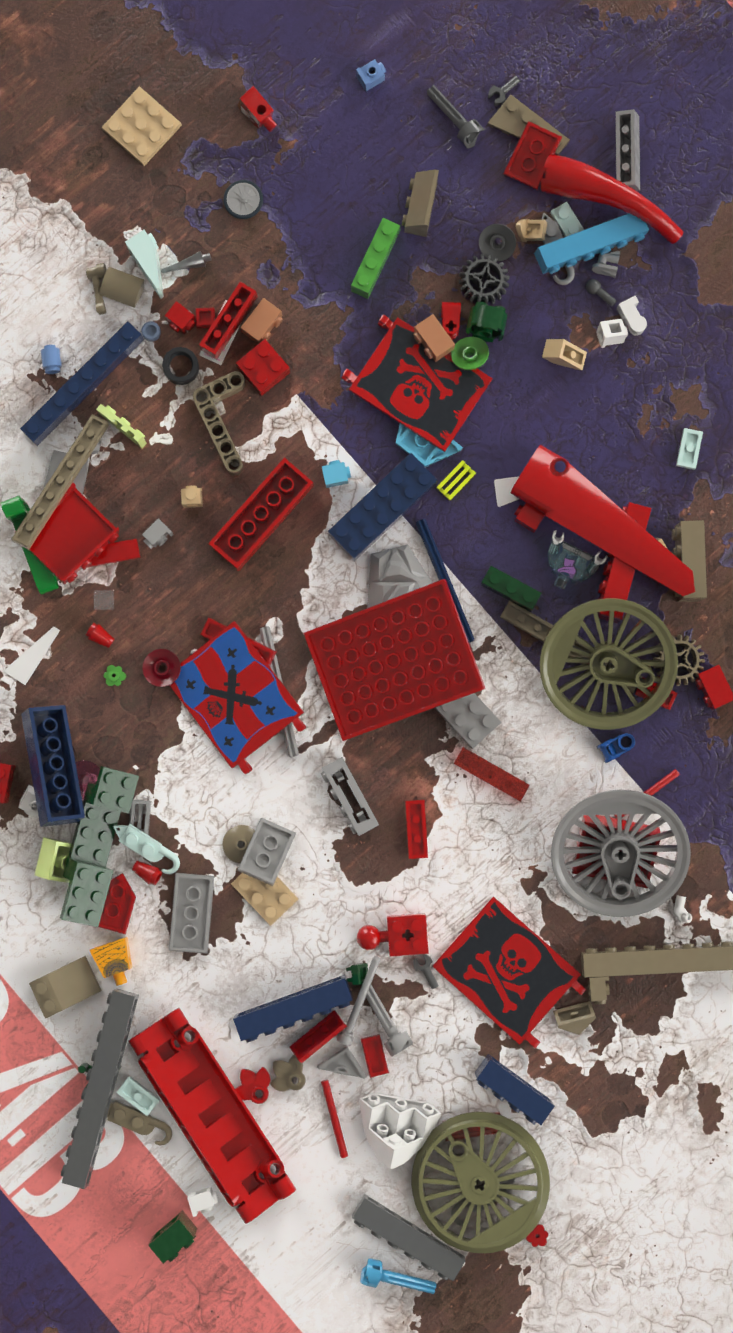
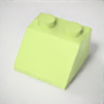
(53, 859)

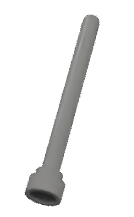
(346, 1036)

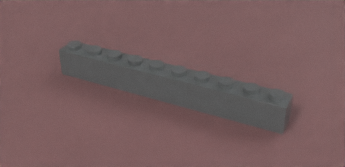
(99, 1089)

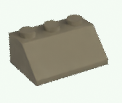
(420, 202)

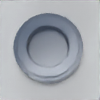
(151, 331)

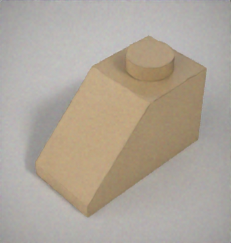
(564, 353)

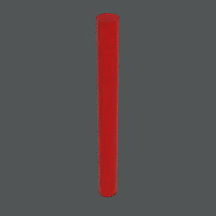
(660, 784)
(334, 1118)

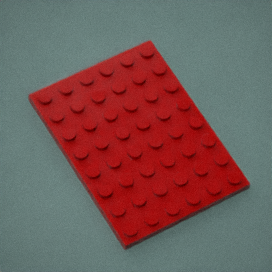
(394, 660)

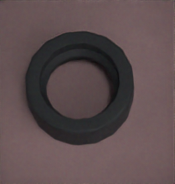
(176, 352)

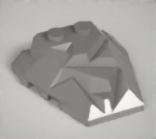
(394, 574)

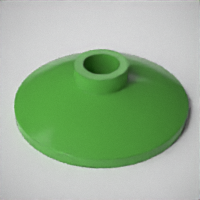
(470, 347)

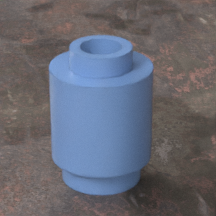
(51, 359)

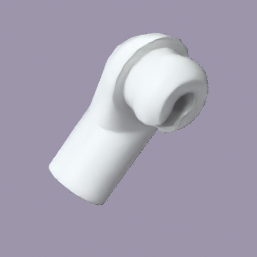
(679, 910)

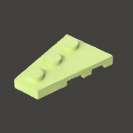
(122, 425)

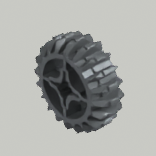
(477, 278)

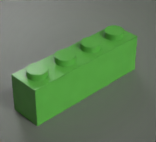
(375, 258)

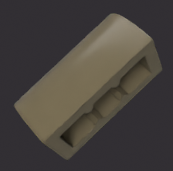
(122, 287)

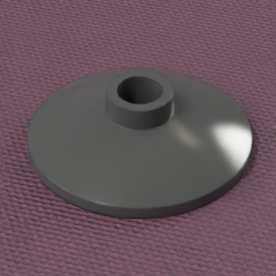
(488, 242)

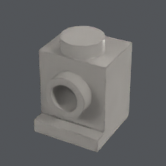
(156, 534)

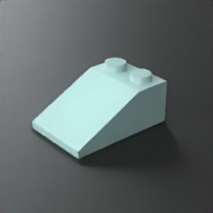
(144, 252)

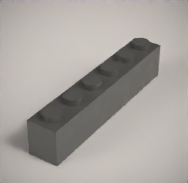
(408, 1237)

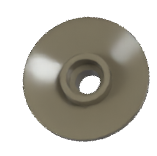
(231, 839)

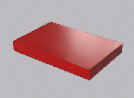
(531, 154)

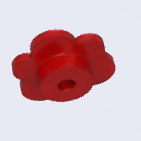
(541, 1239)

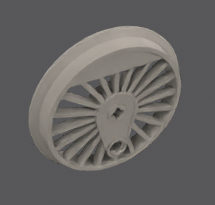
(623, 865)

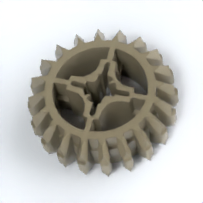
(685, 665)

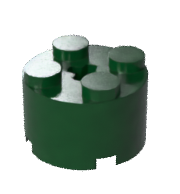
(487, 322)

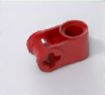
(451, 317)

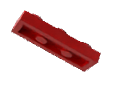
(416, 829)
(318, 1036)

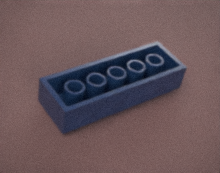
(382, 507)
(52, 765)
(293, 1007)

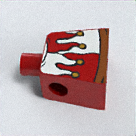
(251, 104)

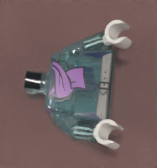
(570, 562)

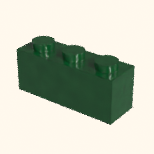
(510, 588)

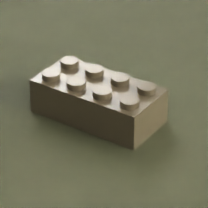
(690, 549)

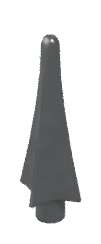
(193, 261)

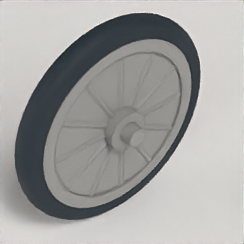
(243, 199)

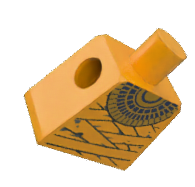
(113, 959)

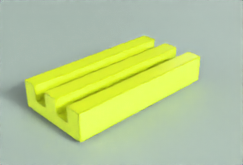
(467, 468)

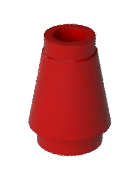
(99, 635)
(147, 872)

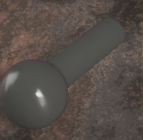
(594, 287)

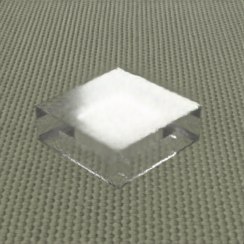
(103, 600)

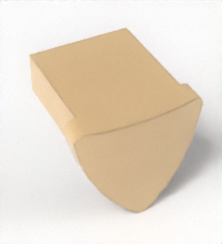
(531, 230)

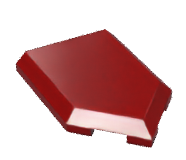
(118, 905)

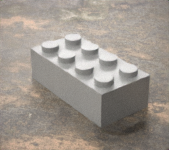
(469, 718)

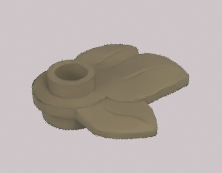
(286, 1072)

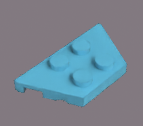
(421, 448)

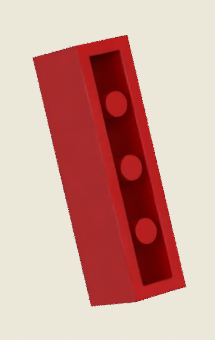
(228, 320)

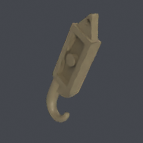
(137, 1121)

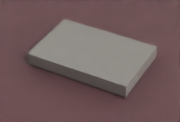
(266, 851)

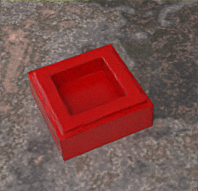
(205, 317)

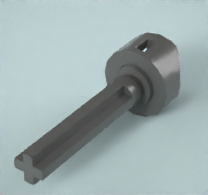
(468, 130)

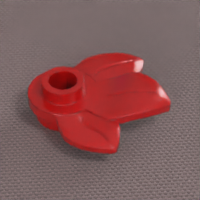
(251, 1083)

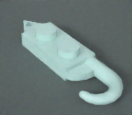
(146, 846)

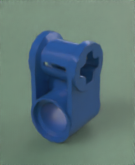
(615, 747)

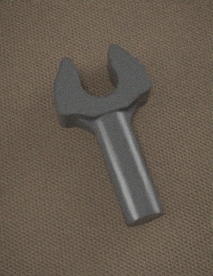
(502, 91)
(426, 970)

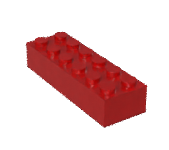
(261, 514)
(617, 572)

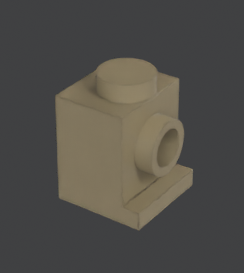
(598, 989)

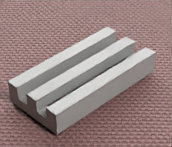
(140, 814)

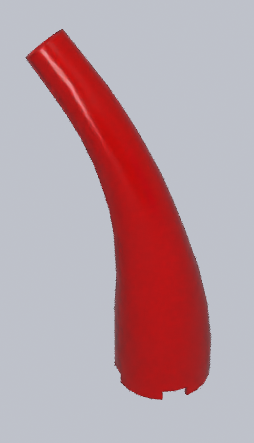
(583, 182)

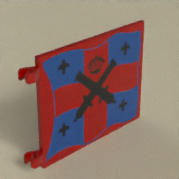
(235, 696)

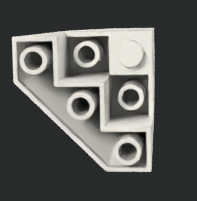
(396, 1126)

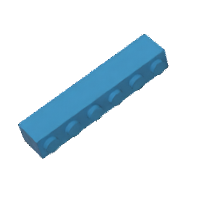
(590, 242)

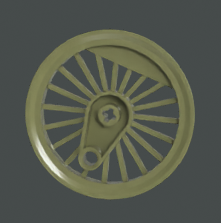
(622, 671)
(471, 1167)

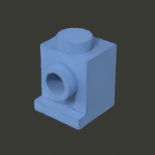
(369, 80)

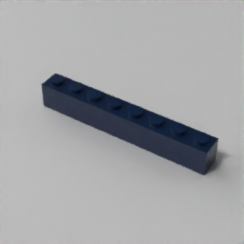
(82, 383)

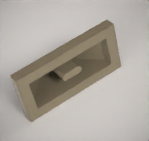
(575, 1017)

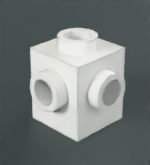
(28, 802)

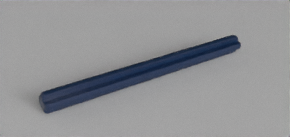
(442, 572)

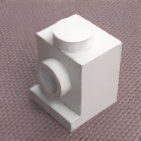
(611, 332)
(202, 1200)

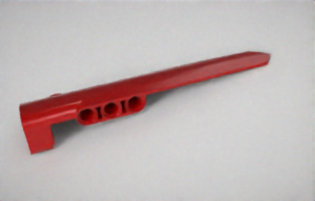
(588, 512)

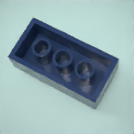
(511, 1087)

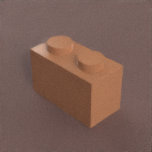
(262, 321)
(434, 338)

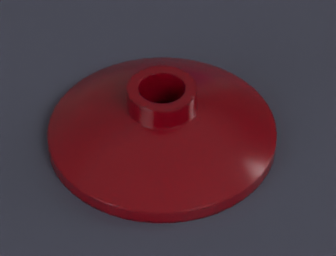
(152, 665)

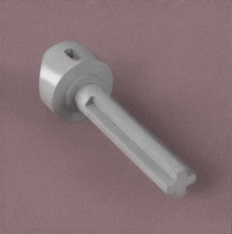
(396, 1041)

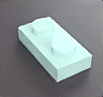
(566, 220)
(689, 449)
(138, 1096)

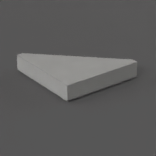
(343, 1063)

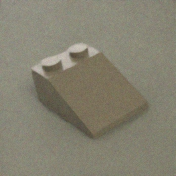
(65, 987)

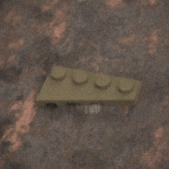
(513, 118)

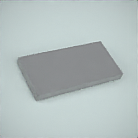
(191, 913)

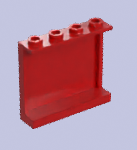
(73, 536)

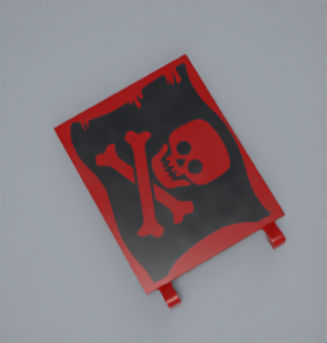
(416, 390)
(507, 971)

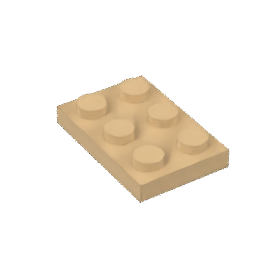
(267, 900)

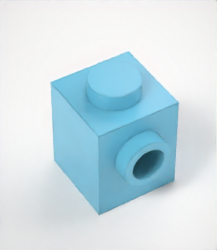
(336, 474)

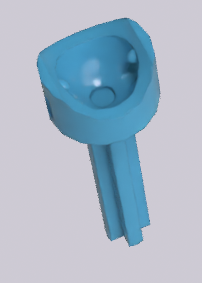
(376, 1274)

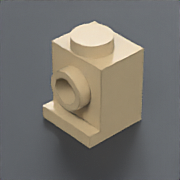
(191, 497)

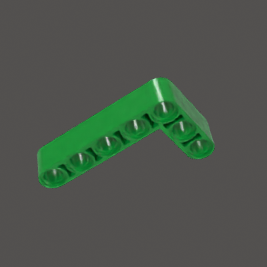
(15, 511)

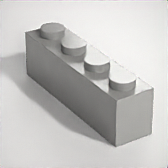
(628, 148)

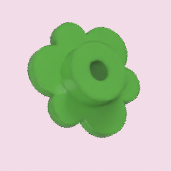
(120, 676)

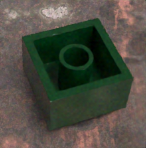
(173, 1237)

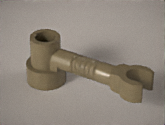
(97, 273)

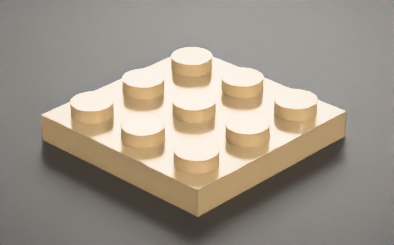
(141, 126)

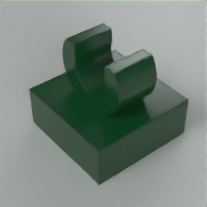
(358, 973)

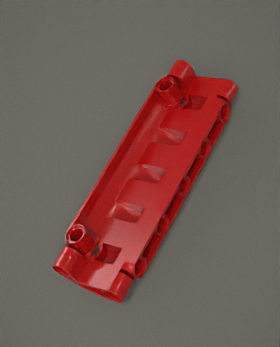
(211, 1115)

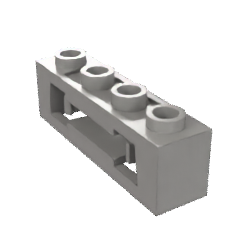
(334, 768)

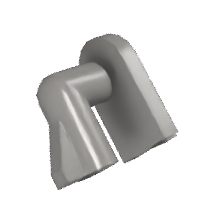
(602, 268)

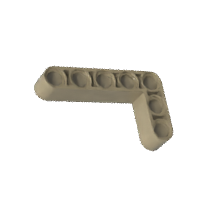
(216, 421)

